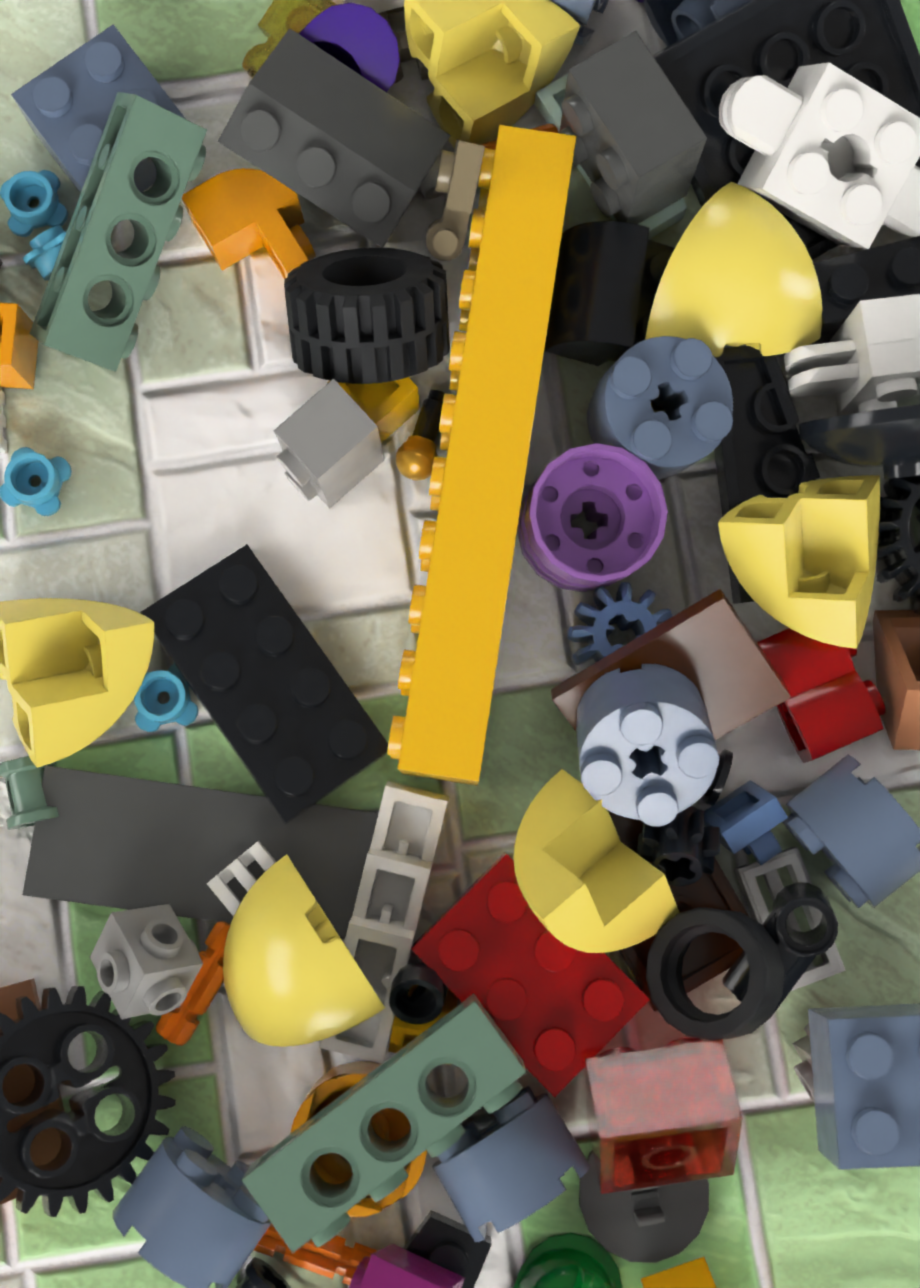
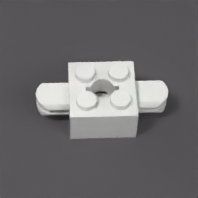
(828, 152)
(867, 361)

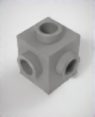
(145, 961)

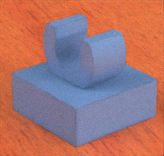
(746, 821)

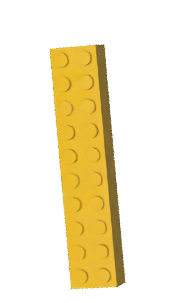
(488, 444)

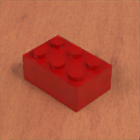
(540, 993)

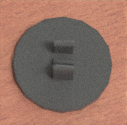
(644, 1221)

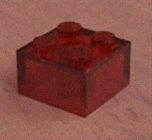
(662, 1114)

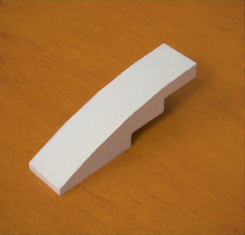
(390, 906)

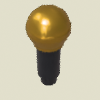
(417, 453)

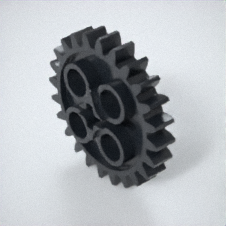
(86, 1155)

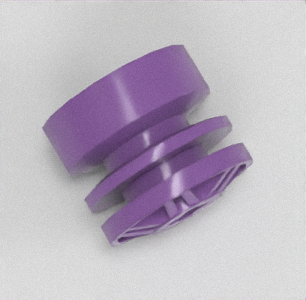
(611, 490)

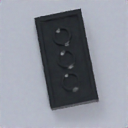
(266, 683)

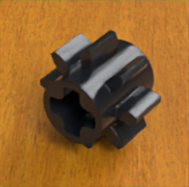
(682, 847)

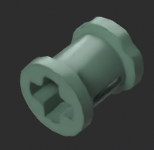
(25, 793)

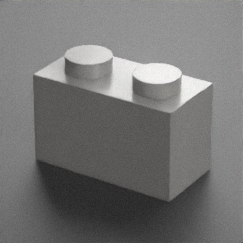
(328, 445)

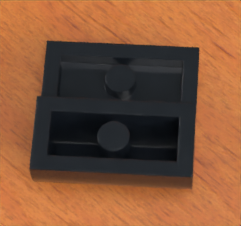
(603, 290)

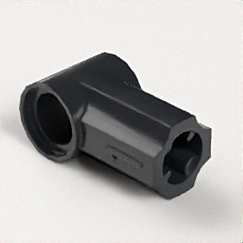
(795, 947)

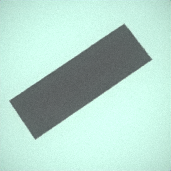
(162, 842)

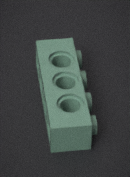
(109, 195)
(286, 1176)

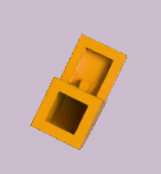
(246, 212)

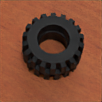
(368, 315)

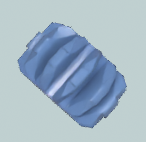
(622, 612)

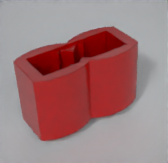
(827, 695)

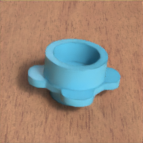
(24, 188)
(45, 250)
(18, 474)
(179, 707)

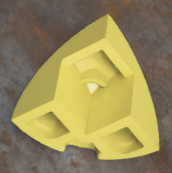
(486, 59)
(739, 279)
(810, 555)
(70, 670)
(582, 876)
(289, 966)

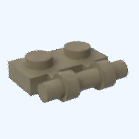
(458, 179)

